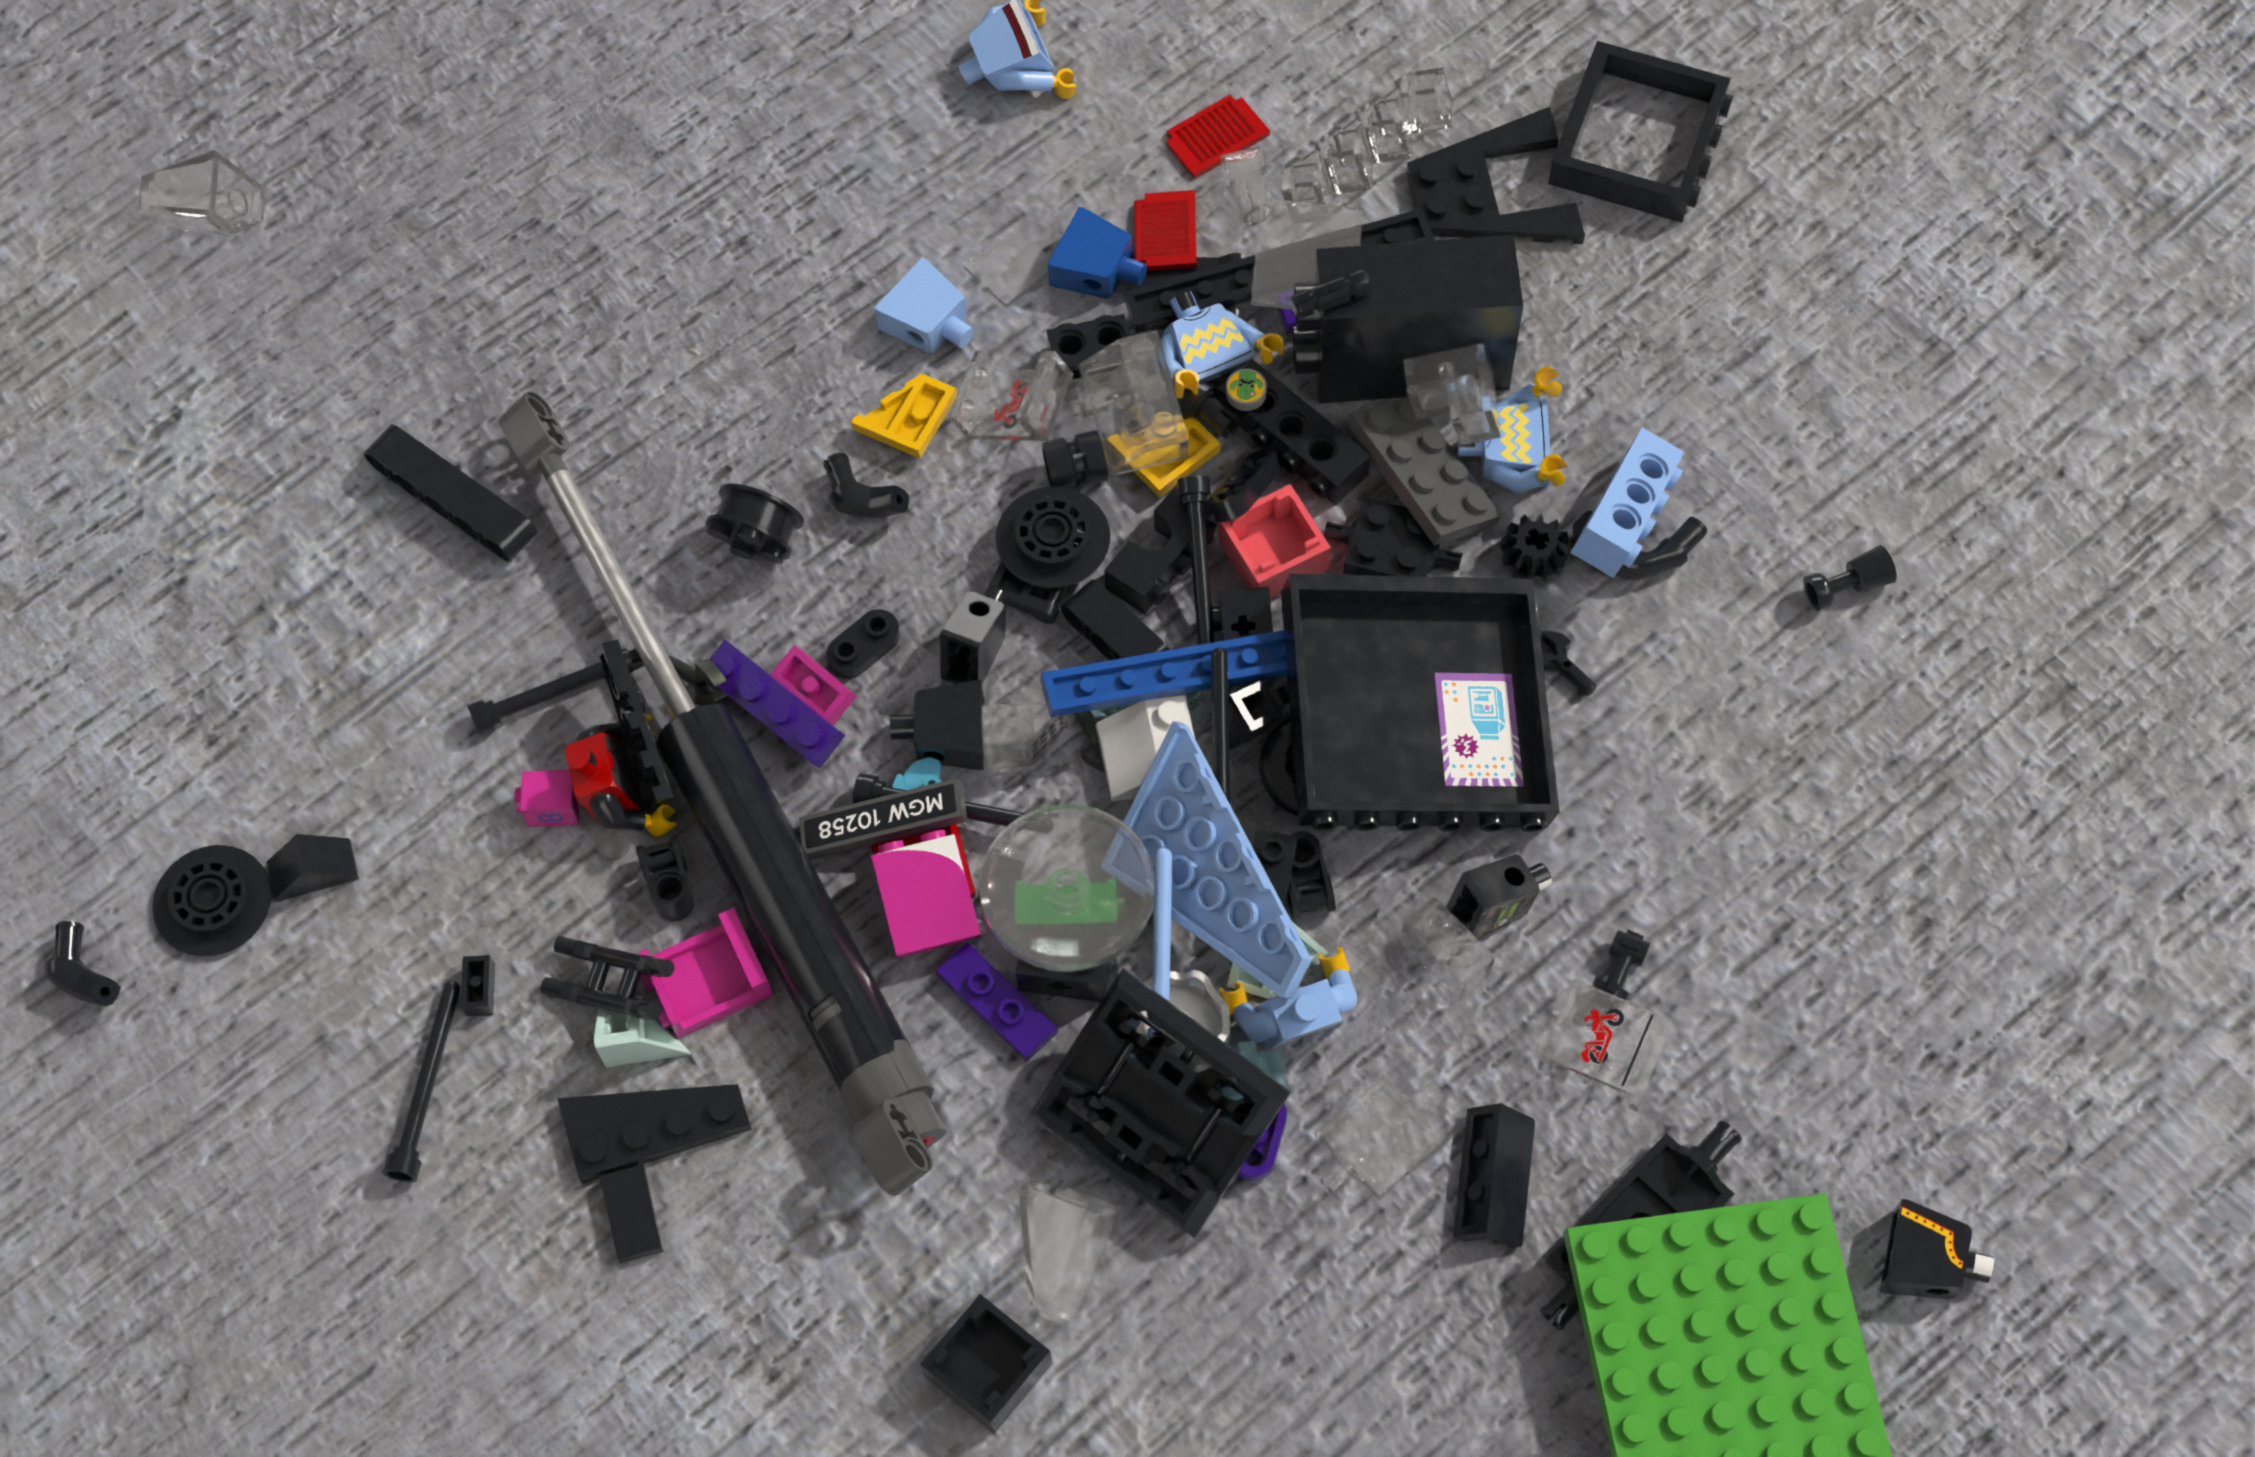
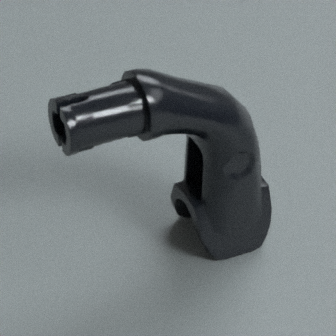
(1668, 555)

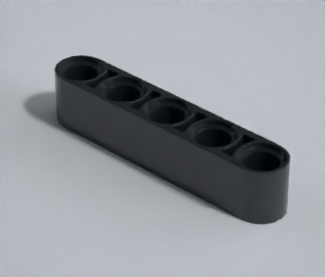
(450, 493)

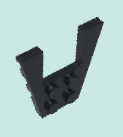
(1459, 194)

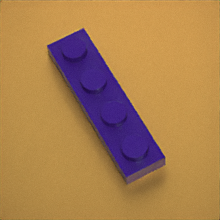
(776, 705)

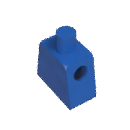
(1094, 257)

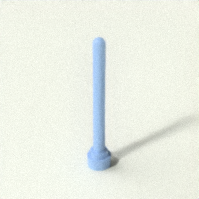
(1162, 924)

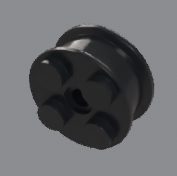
(754, 523)

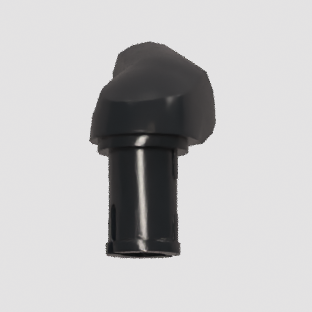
(1210, 408)
(859, 499)
(71, 974)

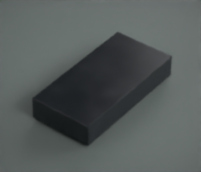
(631, 1213)

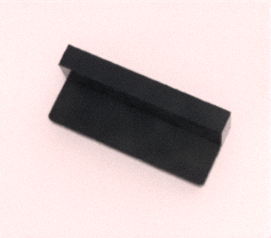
(1494, 1175)

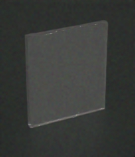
(1288, 245)

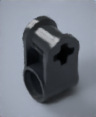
(665, 872)
(1310, 883)

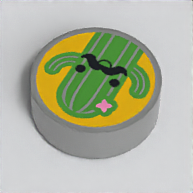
(1246, 389)

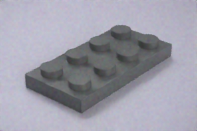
(1423, 471)

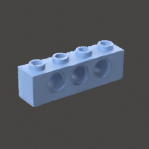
(1628, 502)

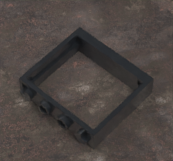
(1623, 187)

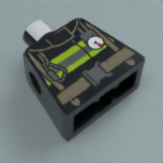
(1497, 894)

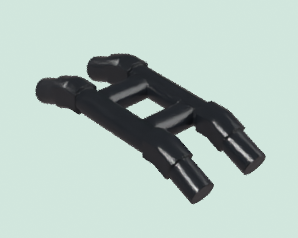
(602, 959)

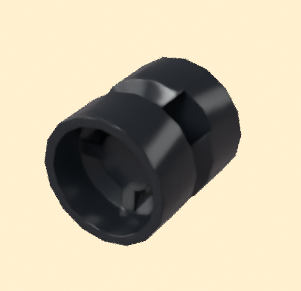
(1061, 464)

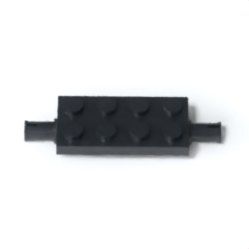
(1661, 1183)

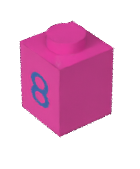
(547, 798)

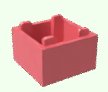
(1275, 541)

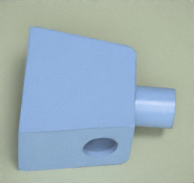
(924, 310)

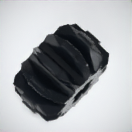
(1535, 548)

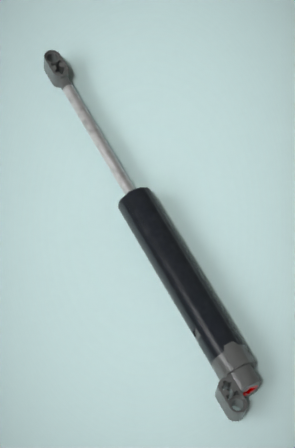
(763, 863)

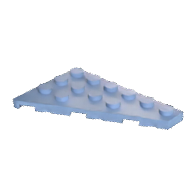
(1216, 875)

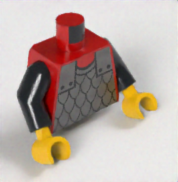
(607, 785)

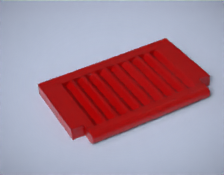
(1213, 132)
(1166, 230)

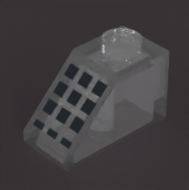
(1017, 734)

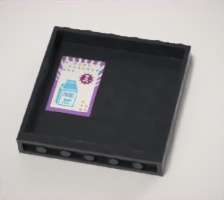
(1418, 703)

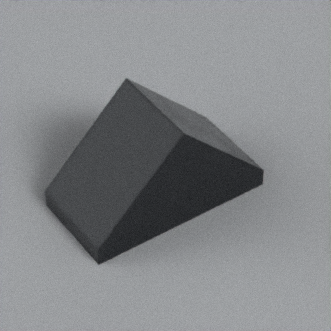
(311, 865)

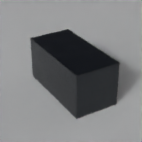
(477, 985)

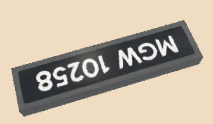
(883, 819)

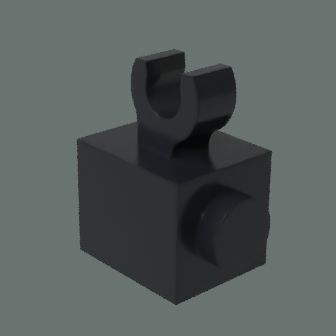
(1254, 711)

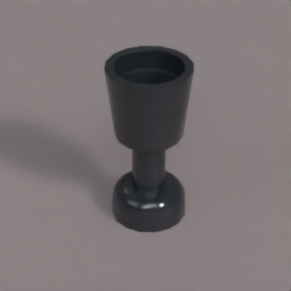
(1862, 573)

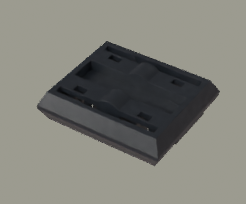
(1160, 1101)

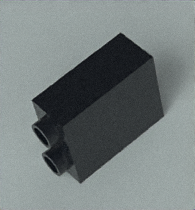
(1419, 304)

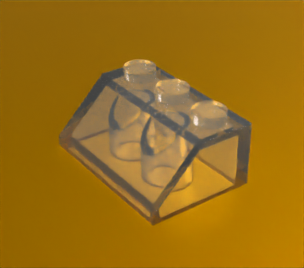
(1134, 404)

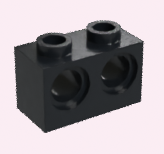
(1085, 338)

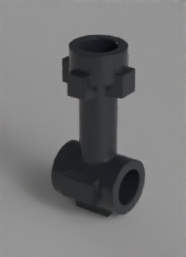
(1628, 949)

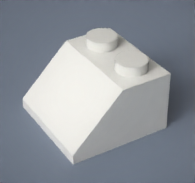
(1133, 739)

